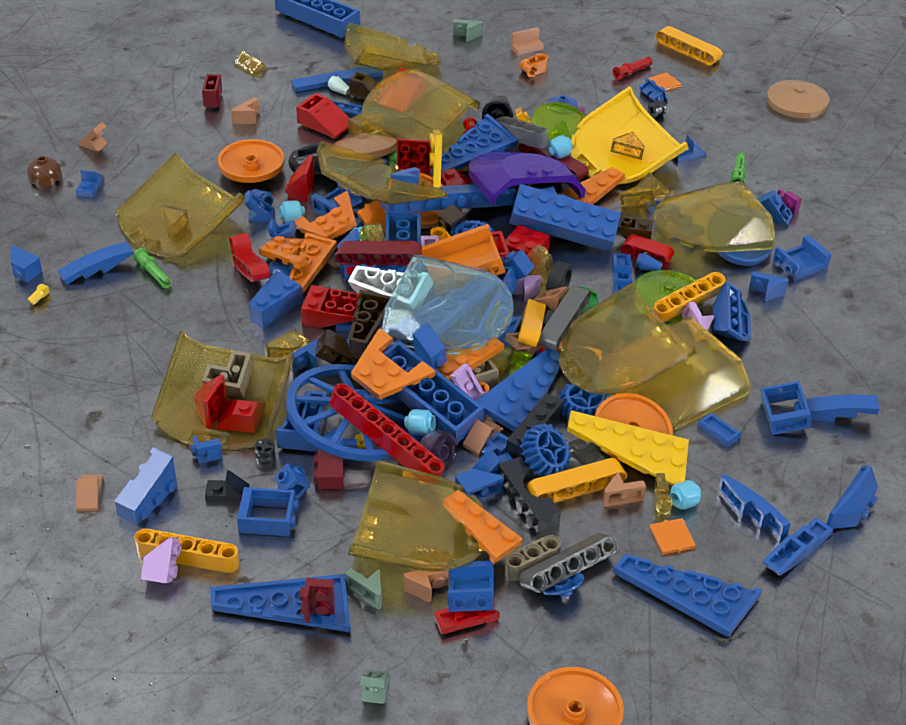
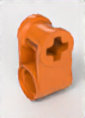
(534, 65)

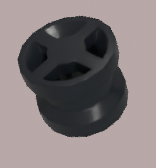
(657, 108)
(265, 451)

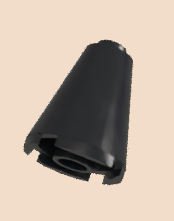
(498, 108)

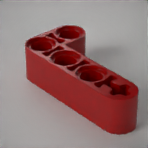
(246, 260)

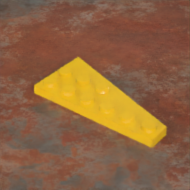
(435, 157)
(637, 447)

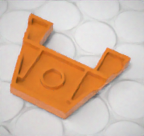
(333, 223)
(285, 249)
(381, 374)

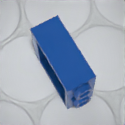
(786, 421)
(267, 498)

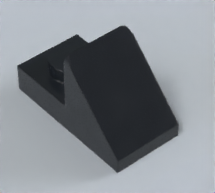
(226, 490)

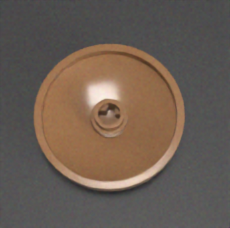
(797, 98)
(370, 144)

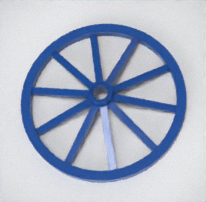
(331, 446)

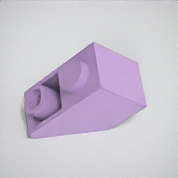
(160, 562)

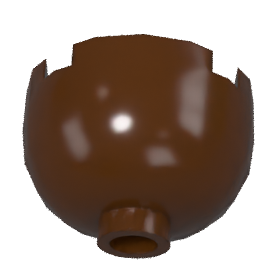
(44, 172)

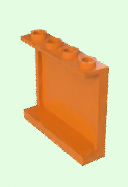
(469, 248)

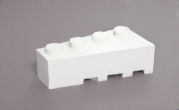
(374, 280)

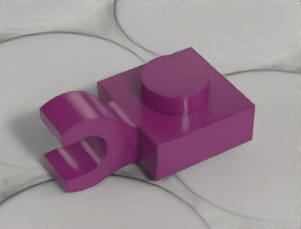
(790, 200)

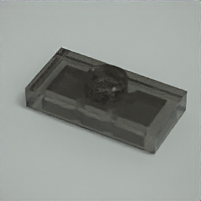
(585, 452)

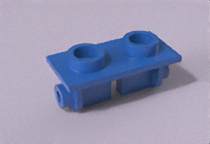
(656, 92)

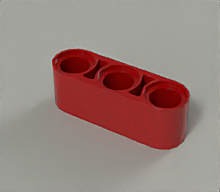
(636, 244)

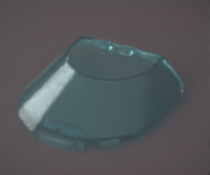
(455, 299)

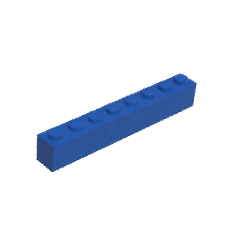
(459, 195)

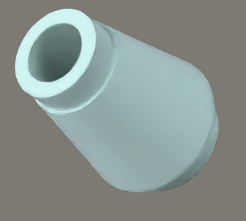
(338, 85)

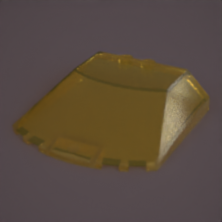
(414, 105)
(370, 177)
(177, 186)
(700, 382)
(175, 406)

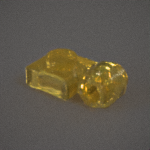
(663, 501)

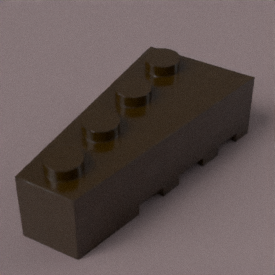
(367, 321)

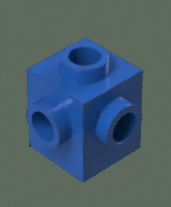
(292, 478)

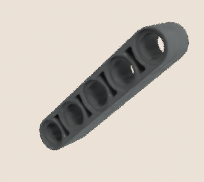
(525, 132)
(565, 314)
(559, 562)

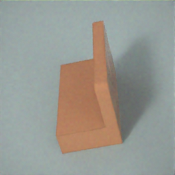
(526, 41)

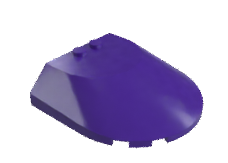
(503, 169)

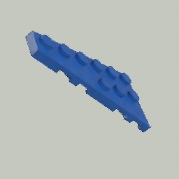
(483, 138)
(521, 391)
(695, 594)

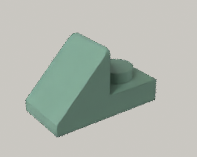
(467, 28)
(365, 588)
(374, 686)

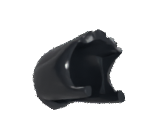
(298, 156)

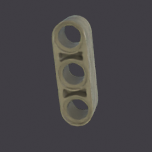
(530, 555)

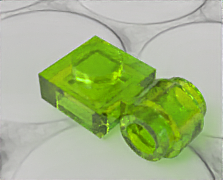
(518, 360)

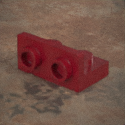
(317, 597)

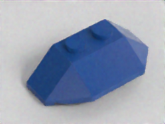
(731, 314)
(855, 501)

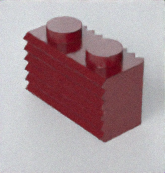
(212, 90)
(329, 471)

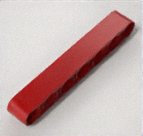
(384, 431)

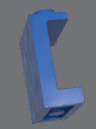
(325, 204)
(804, 259)
(471, 587)

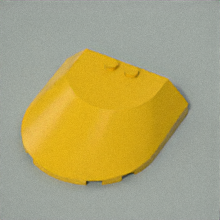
(615, 118)

